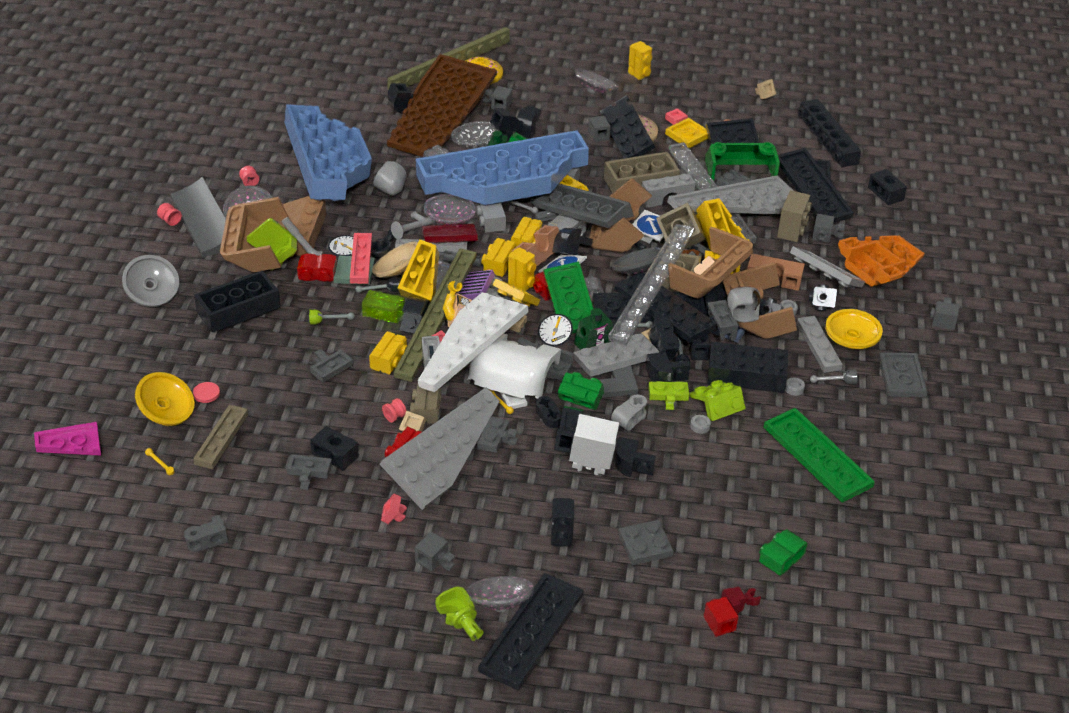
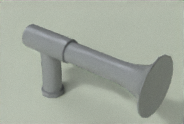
(398, 229)
(295, 232)

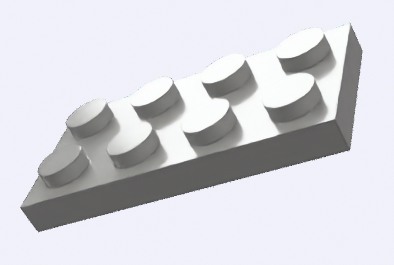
(829, 269)
(613, 355)

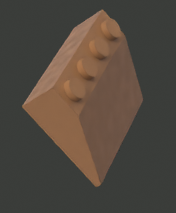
(307, 217)

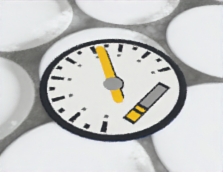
(341, 245)
(555, 329)

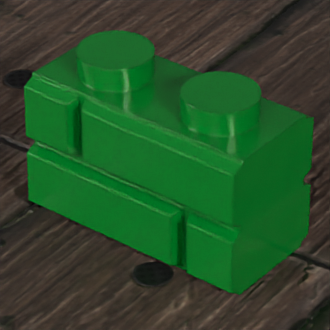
(581, 390)

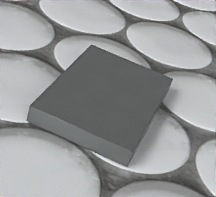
(902, 375)

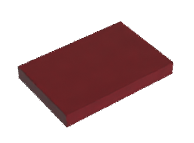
(449, 233)

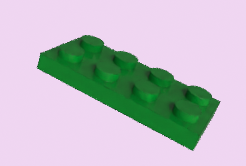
(569, 292)

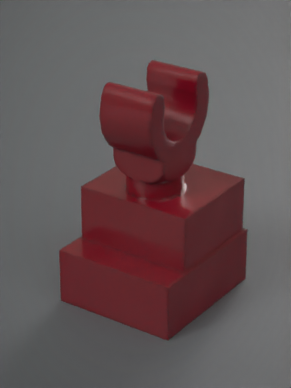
(739, 599)

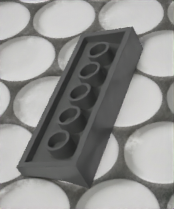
(584, 205)
(201, 216)

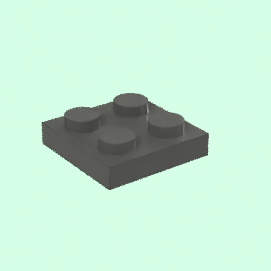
(645, 542)

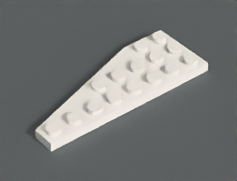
(470, 334)

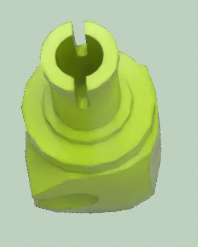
(459, 611)

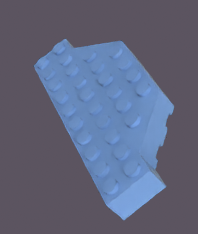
(327, 152)
(505, 169)

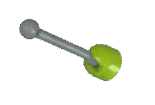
(316, 316)

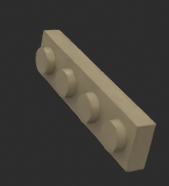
(220, 437)

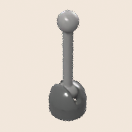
(534, 210)
(849, 377)

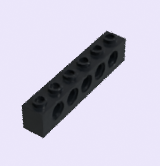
(829, 133)

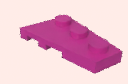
(74, 439)

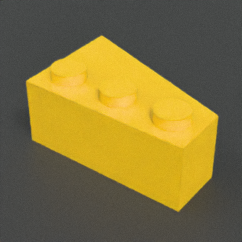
(715, 214)
(421, 273)

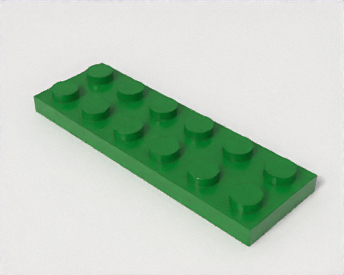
(819, 455)

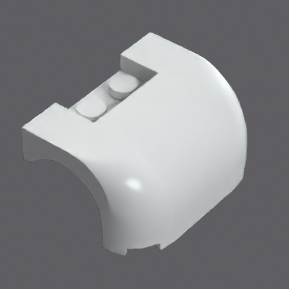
(513, 367)

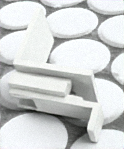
(593, 443)

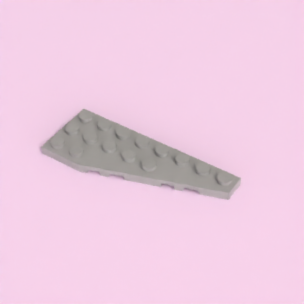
(752, 196)
(436, 456)

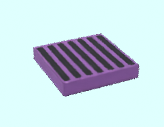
(476, 283)

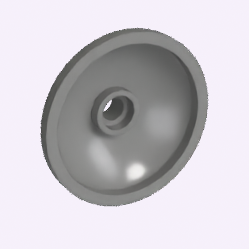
(153, 271)

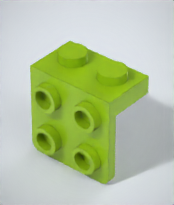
(277, 237)
(720, 399)

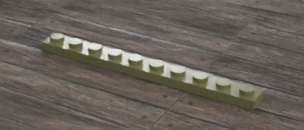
(464, 52)
(434, 316)

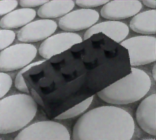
(237, 301)
(748, 366)

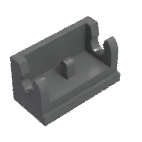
(723, 318)

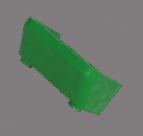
(742, 154)

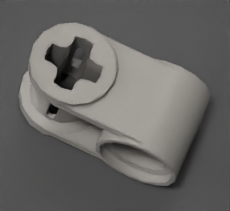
(630, 412)

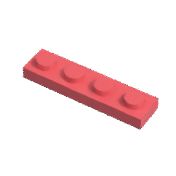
(361, 258)

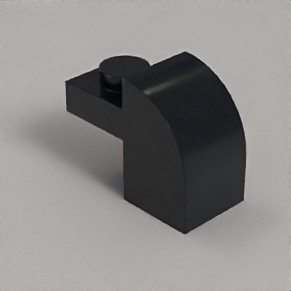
(399, 96)
(528, 119)
(505, 122)
(568, 241)
(413, 313)
(662, 370)
(567, 428)
(630, 460)

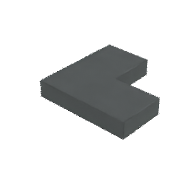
(621, 384)

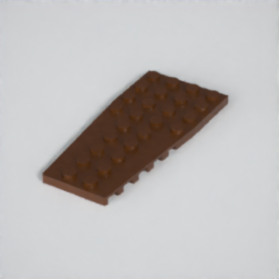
(440, 104)

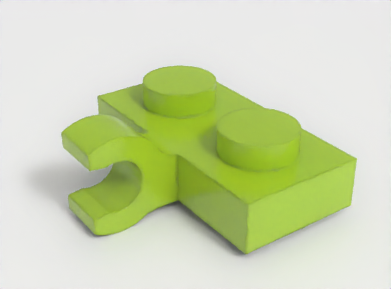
(669, 392)

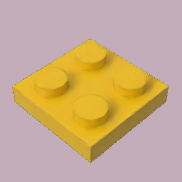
(687, 132)
(515, 293)

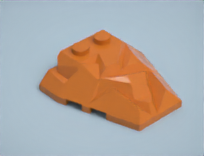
(879, 259)

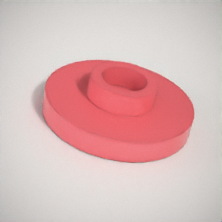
(206, 392)

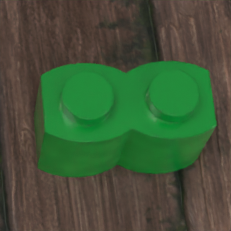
(782, 552)

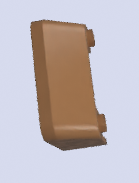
(242, 221)
(622, 234)
(733, 252)
(762, 278)

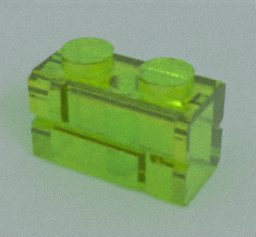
(383, 306)

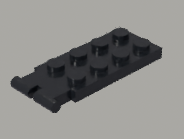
(627, 129)

